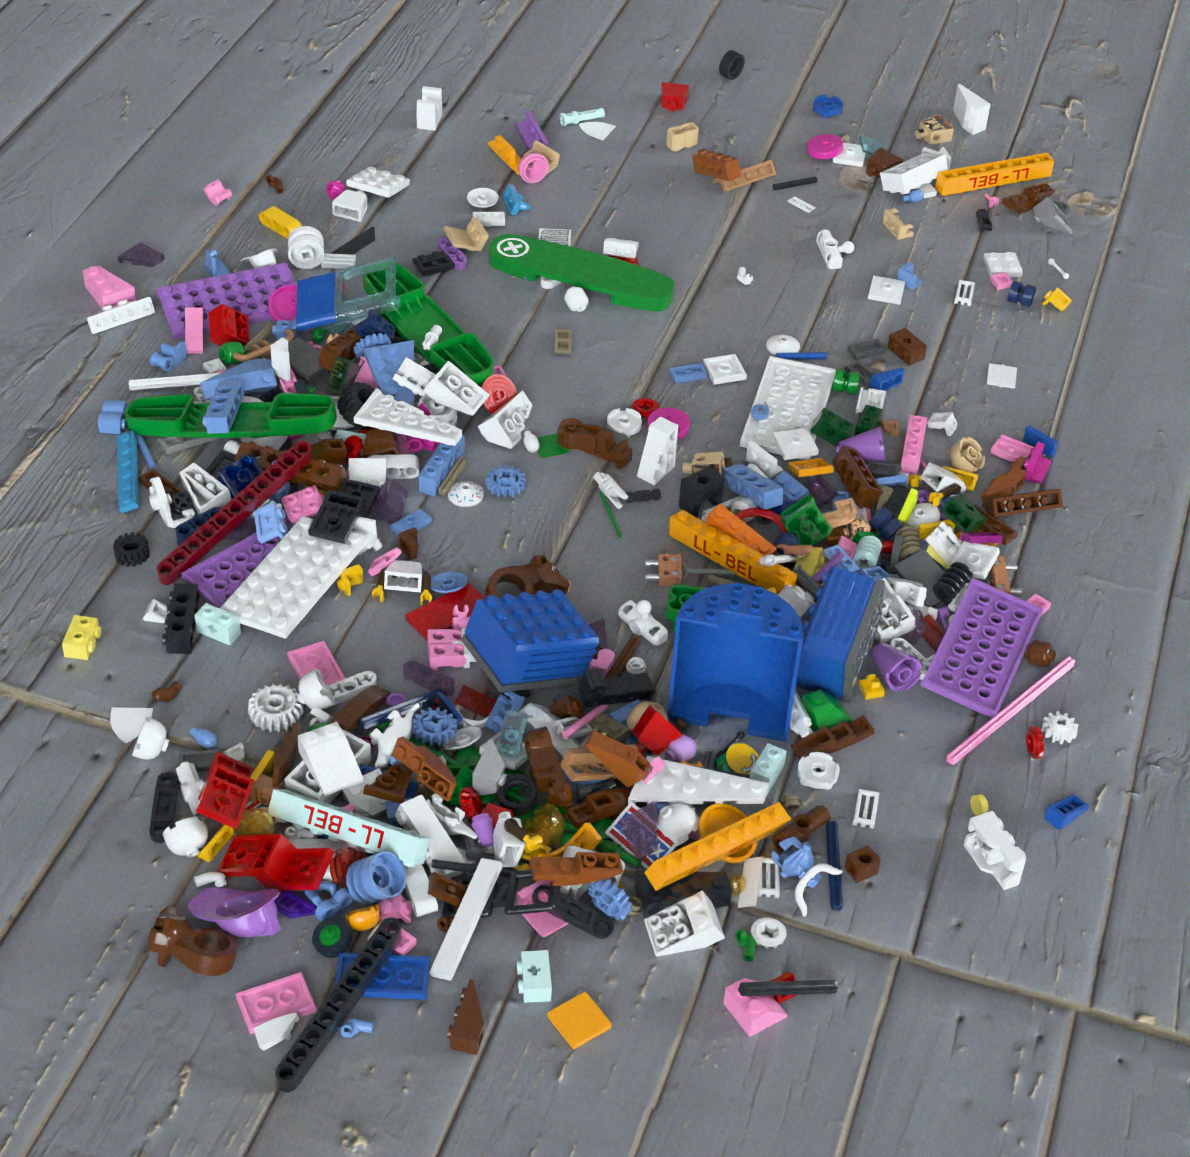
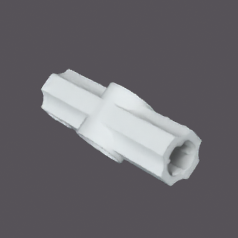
(190, 786)

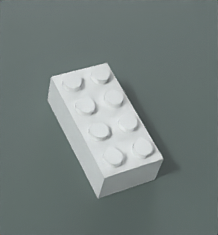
(913, 173)
(303, 783)

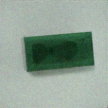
(342, 376)

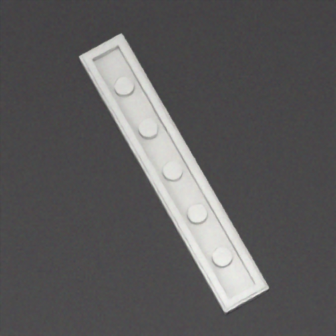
(466, 919)

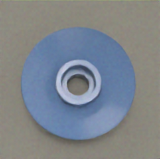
(448, 582)

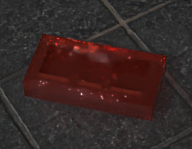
(933, 633)
(475, 701)

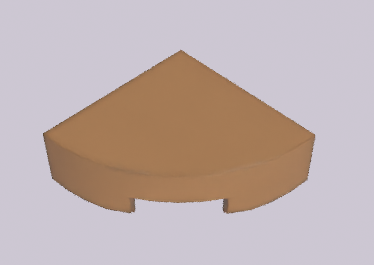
(890, 427)

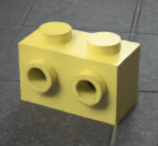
(81, 637)

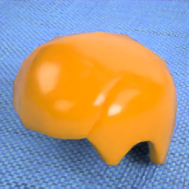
(363, 918)

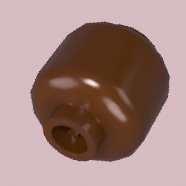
(1040, 653)

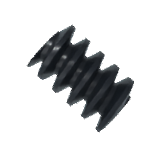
(952, 582)

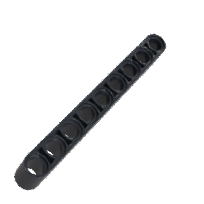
(335, 1012)

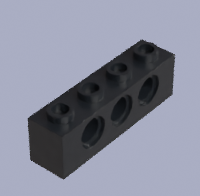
(181, 620)

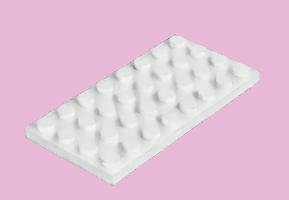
(794, 397)
(292, 579)

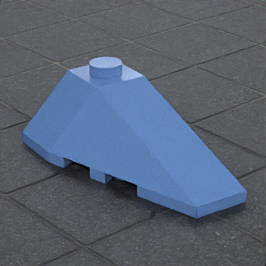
(255, 375)

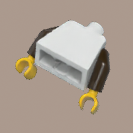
(941, 481)
(404, 577)
(510, 841)

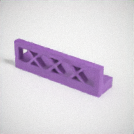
(530, 131)

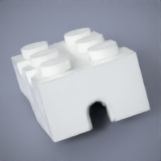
(895, 616)
(995, 849)

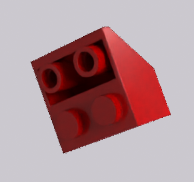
(228, 326)

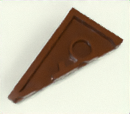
(391, 784)

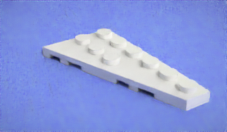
(403, 418)
(694, 785)

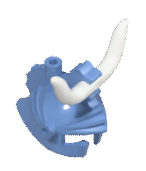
(800, 863)

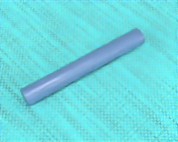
(145, 451)

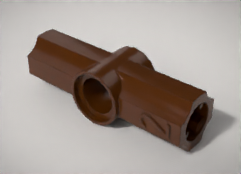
(802, 826)

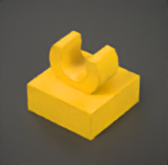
(871, 687)

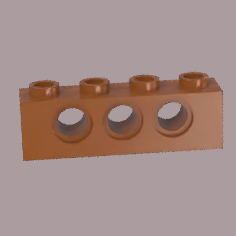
(716, 165)

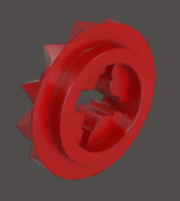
(639, 404)
(353, 445)
(1035, 742)
(470, 802)

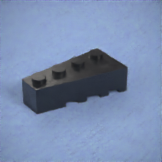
(713, 884)

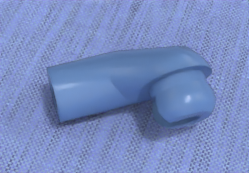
(356, 1025)

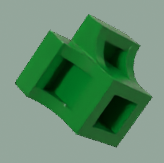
(463, 778)

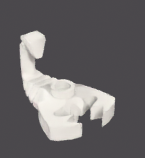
(162, 501)

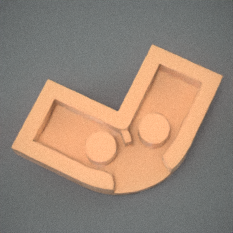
(844, 513)

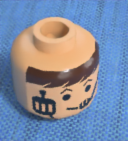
(856, 525)

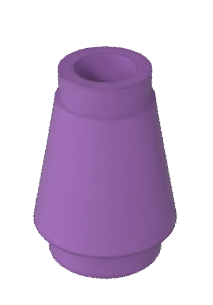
(483, 828)

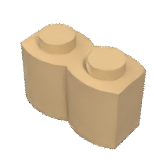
(682, 136)

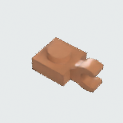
(797, 550)

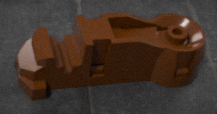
(593, 440)
(546, 768)

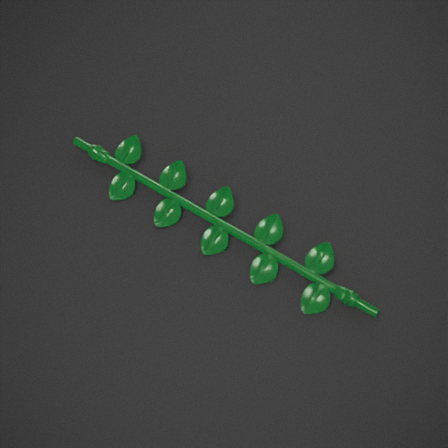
(470, 757)

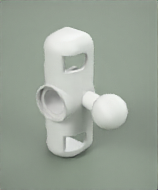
(830, 251)
(642, 622)

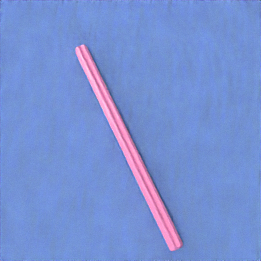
(1010, 710)

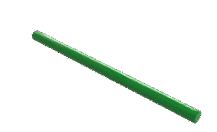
(610, 514)

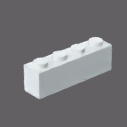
(419, 818)

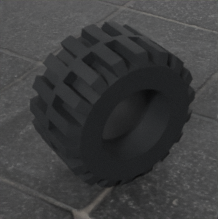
(353, 400)

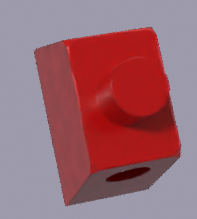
(674, 96)
(654, 732)

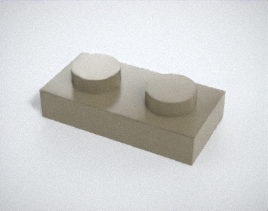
(610, 726)

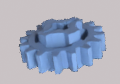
(370, 341)
(505, 481)
(434, 726)
(609, 899)

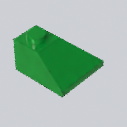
(824, 710)

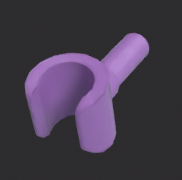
(943, 612)

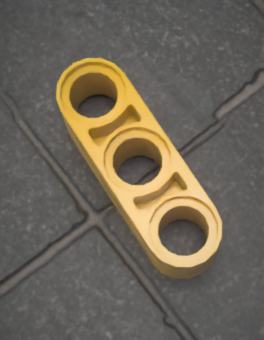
(279, 221)

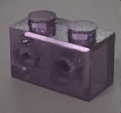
(391, 501)

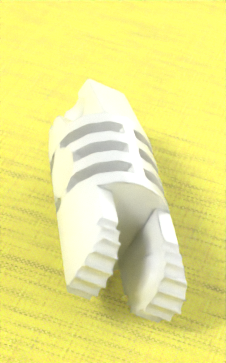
(610, 488)

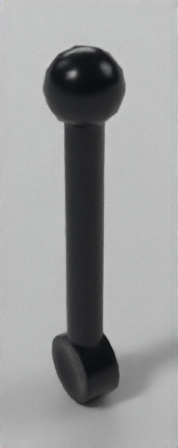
(740, 735)

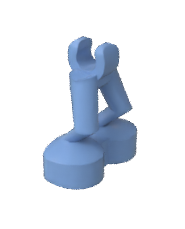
(340, 900)

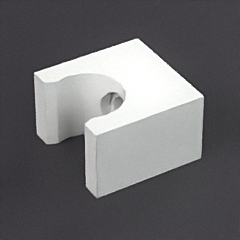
(429, 108)

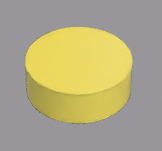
(979, 804)

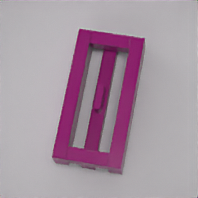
(981, 537)

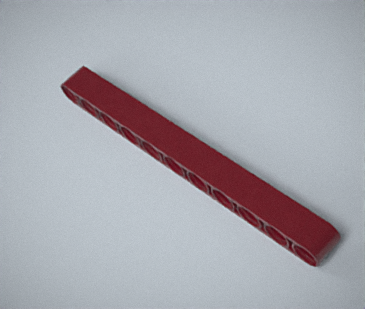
(232, 520)

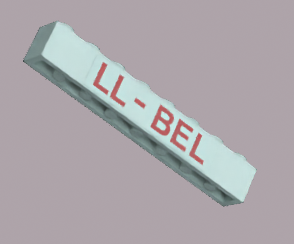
(347, 826)

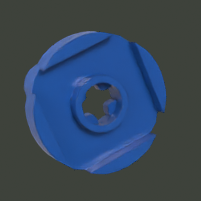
(827, 106)

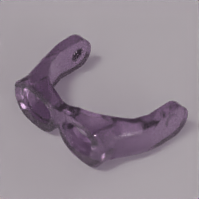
(920, 626)

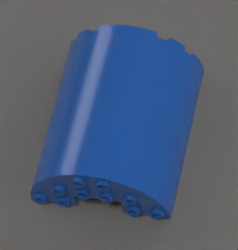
(736, 659)

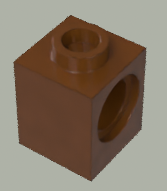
(862, 864)

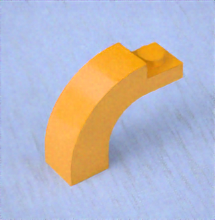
(584, 838)

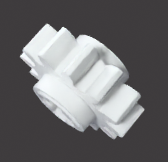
(1059, 727)

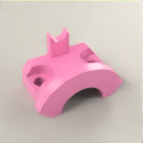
(216, 192)

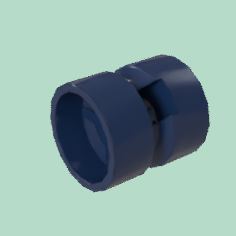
(1025, 298)
(885, 523)

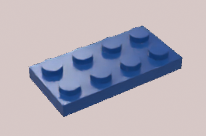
(398, 979)

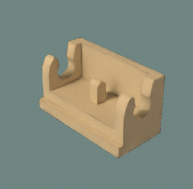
(895, 225)

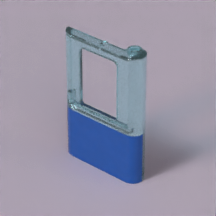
(321, 302)

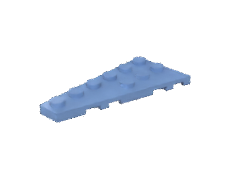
(384, 364)

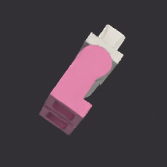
(447, 649)

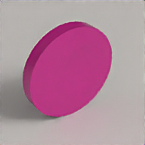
(283, 303)

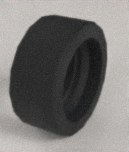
(733, 71)
(518, 780)

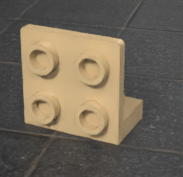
(471, 239)

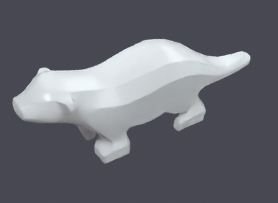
(387, 740)
(450, 820)

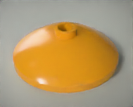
(718, 817)

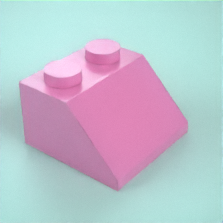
(752, 1012)

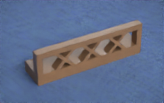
(748, 176)
(582, 761)

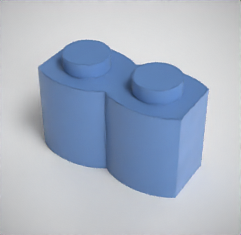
(112, 417)

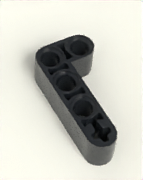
(612, 690)

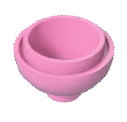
(536, 170)

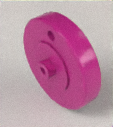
(825, 146)
(673, 415)

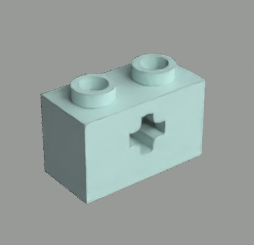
(218, 624)
(769, 765)
(535, 976)

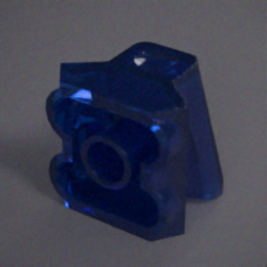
(239, 474)

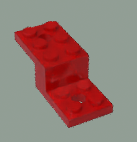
(225, 790)
(276, 862)

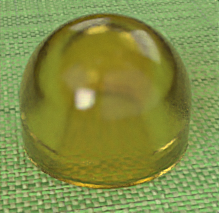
(738, 884)

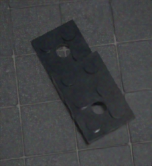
(342, 510)

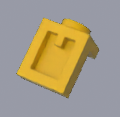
(1058, 299)
(350, 577)

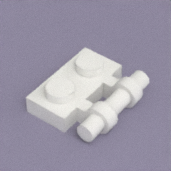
(414, 373)
(942, 545)

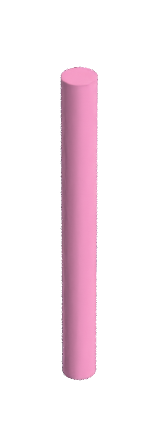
(583, 721)

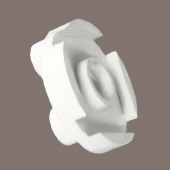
(616, 421)
(818, 780)

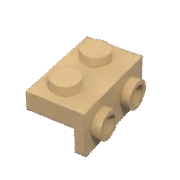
(551, 155)

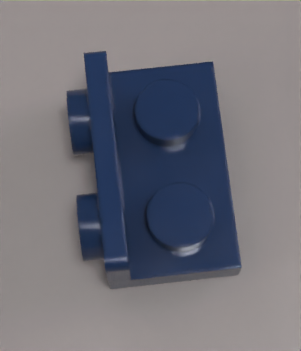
(375, 325)

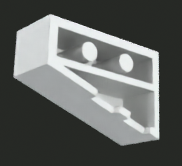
(659, 451)
(204, 489)

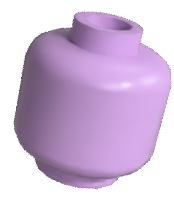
(681, 749)

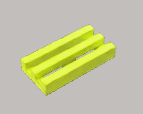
(908, 506)

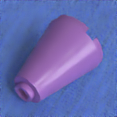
(868, 445)
(896, 667)

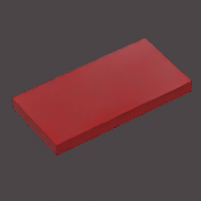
(439, 612)

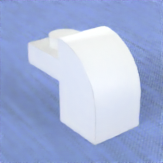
(908, 590)

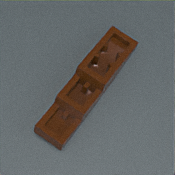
(360, 706)
(835, 738)
(285, 755)

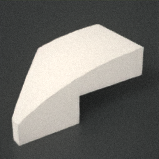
(275, 1030)

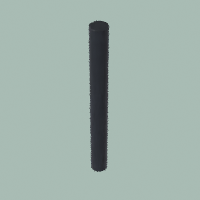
(464, 867)

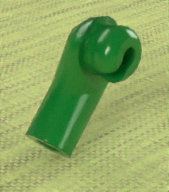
(317, 335)
(721, 763)
(747, 942)

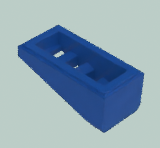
(887, 380)
(1064, 812)

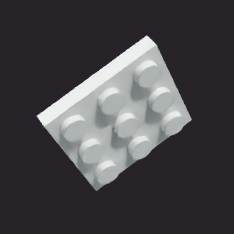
(378, 182)

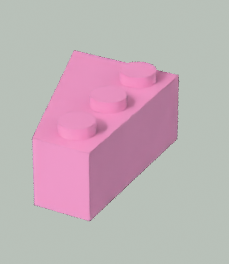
(107, 287)

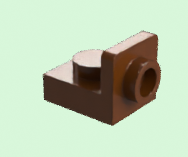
(408, 543)
(566, 707)

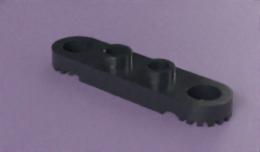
(163, 805)
(576, 913)

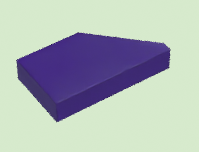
(294, 906)

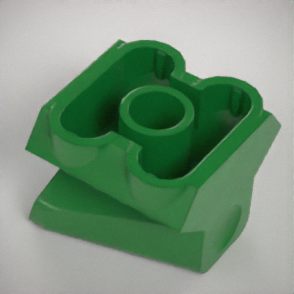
(806, 521)
(677, 596)

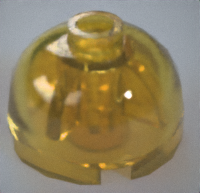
(256, 822)
(547, 823)

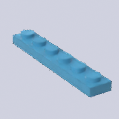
(127, 471)

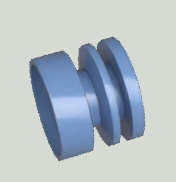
(376, 878)

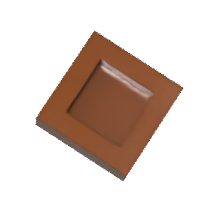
(834, 536)

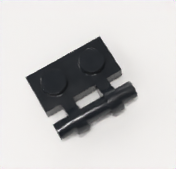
(433, 263)

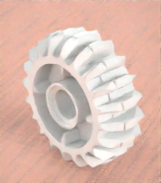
(275, 708)

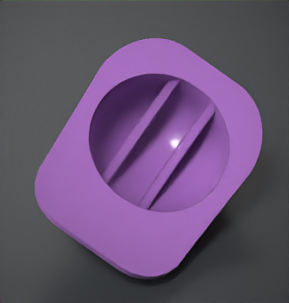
(238, 912)

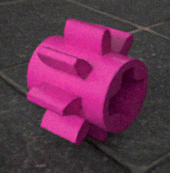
(334, 189)

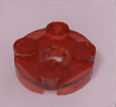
(343, 859)

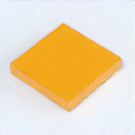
(810, 467)
(579, 1020)

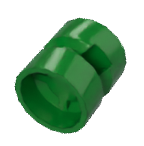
(846, 381)

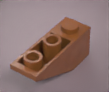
(619, 758)

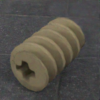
(910, 541)

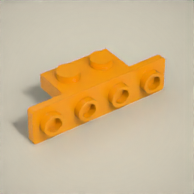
(505, 152)

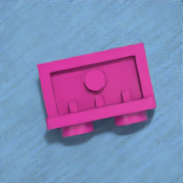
(1036, 466)

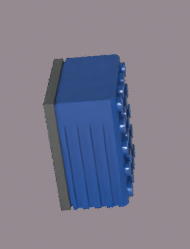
(840, 632)
(530, 640)

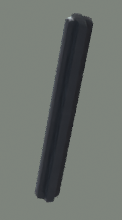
(788, 987)

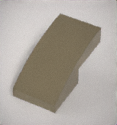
(563, 341)

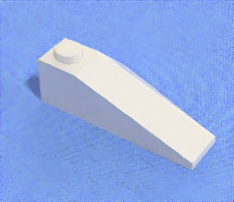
(507, 422)
(539, 717)

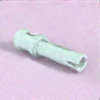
(574, 117)

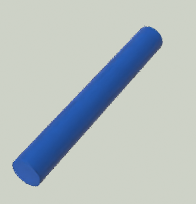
(809, 355)

